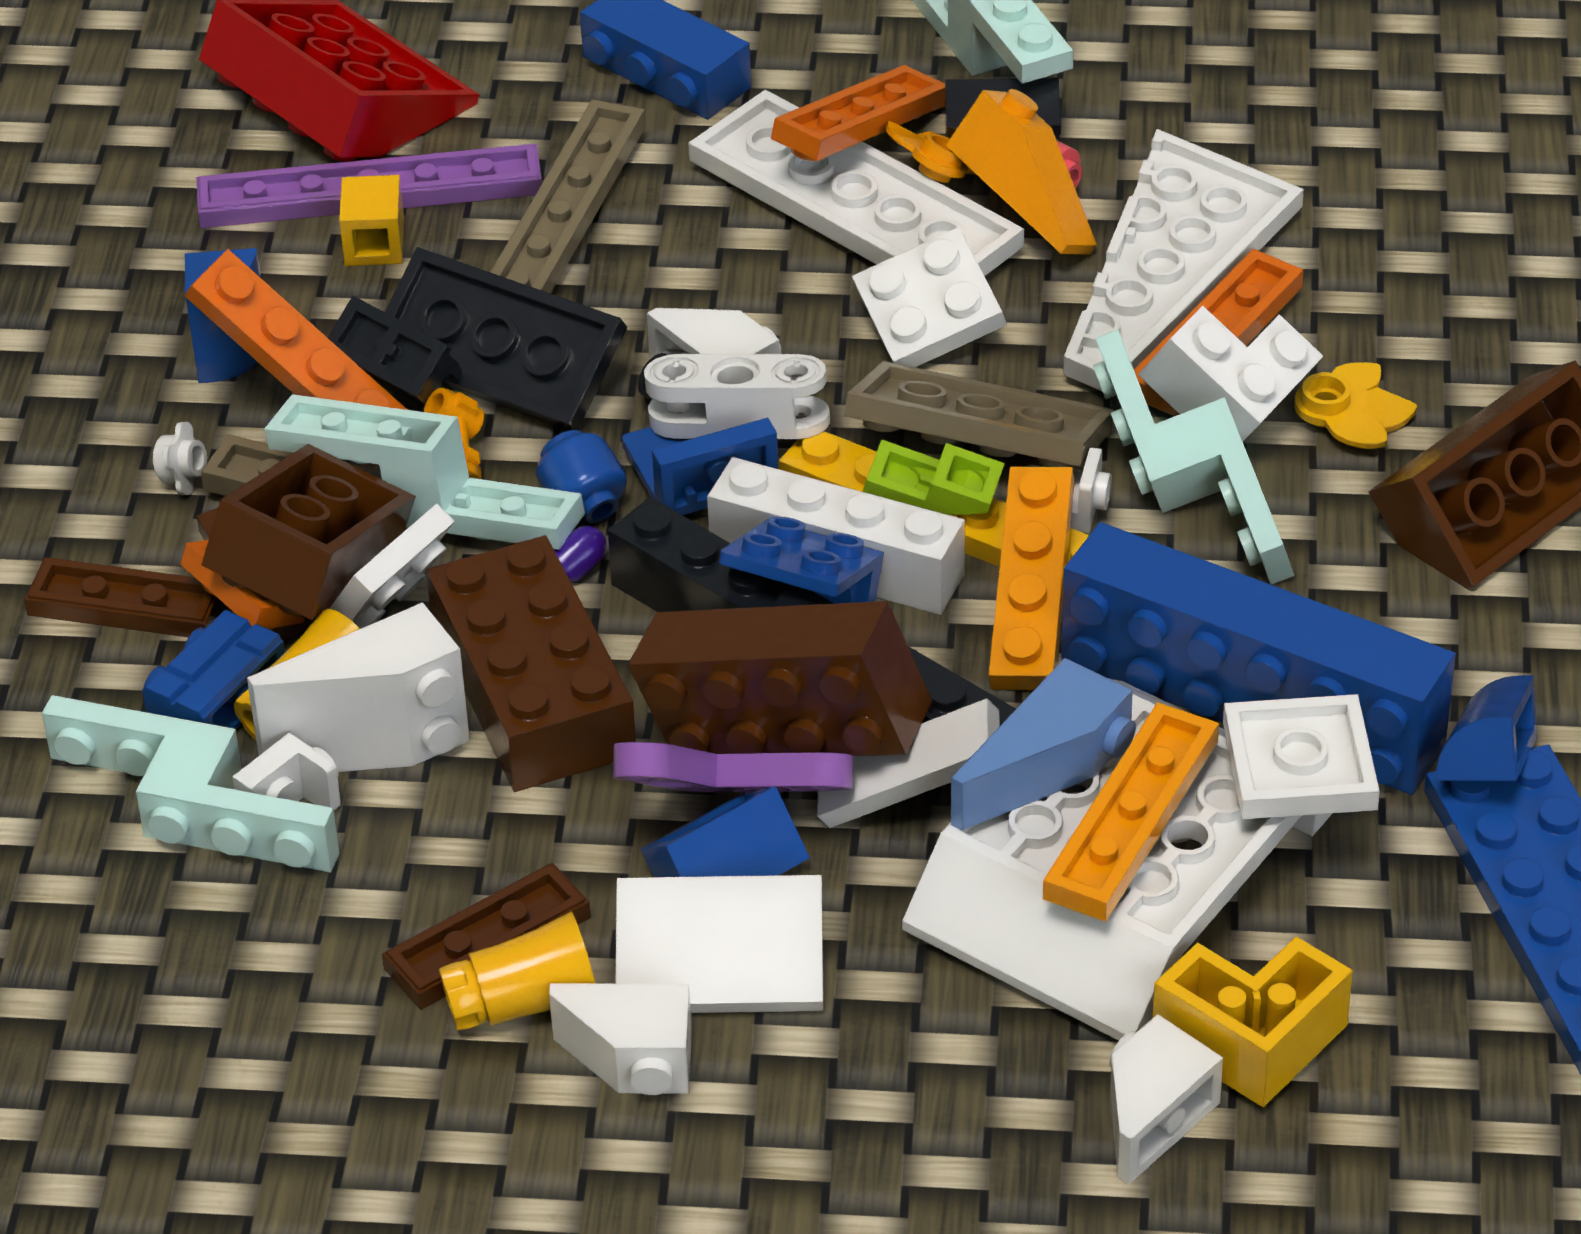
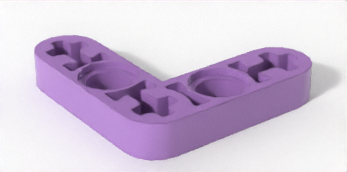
(702, 771)

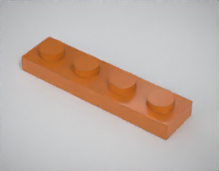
(858, 113)
(1242, 303)
(281, 336)

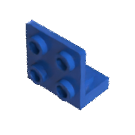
(685, 470)
(830, 565)

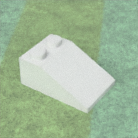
(369, 696)

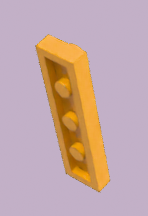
(1031, 577)
(1130, 812)

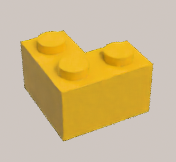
(1262, 1022)

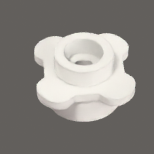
(179, 458)

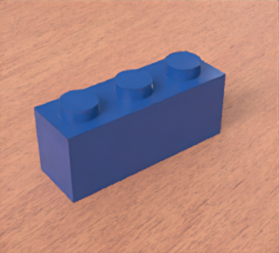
(667, 52)

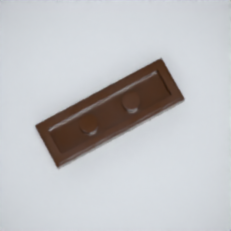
(120, 598)
(487, 923)

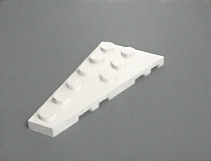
(1173, 246)

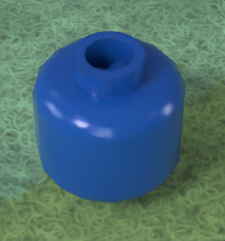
(584, 466)

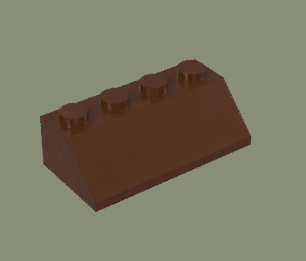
(1491, 480)

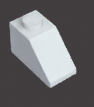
(707, 333)
(627, 1033)
(1158, 1092)

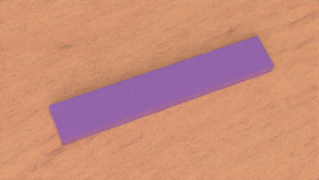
(317, 188)

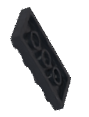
(510, 338)

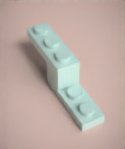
(999, 35)
(1191, 457)
(428, 460)
(189, 783)

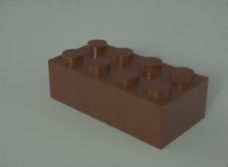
(532, 662)
(782, 680)

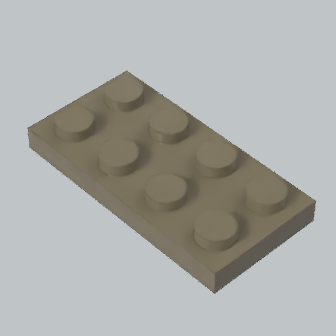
(978, 413)

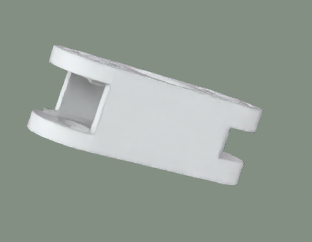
(735, 390)

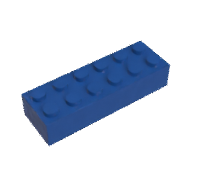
(1224, 637)

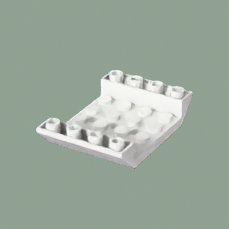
(989, 909)

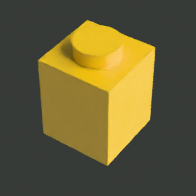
(372, 220)

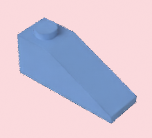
(1045, 745)

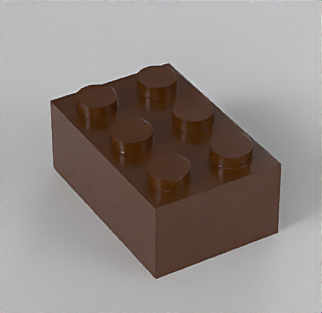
(304, 530)

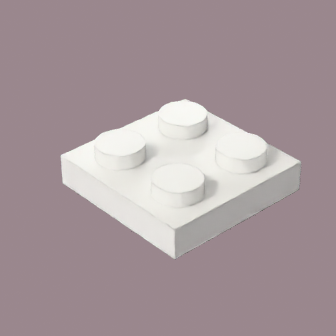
(929, 300)
(395, 569)
(1300, 756)

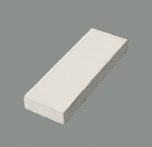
(932, 760)

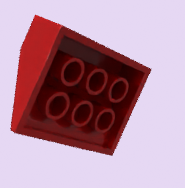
(331, 74)

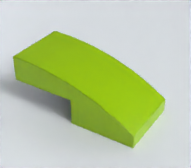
(952, 486)

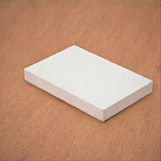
(728, 937)

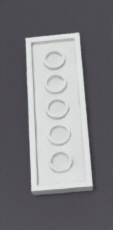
(850, 196)

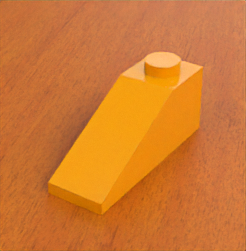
(1024, 166)

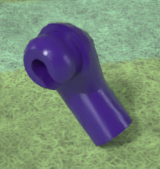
(582, 551)

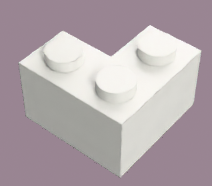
(1211, 363)

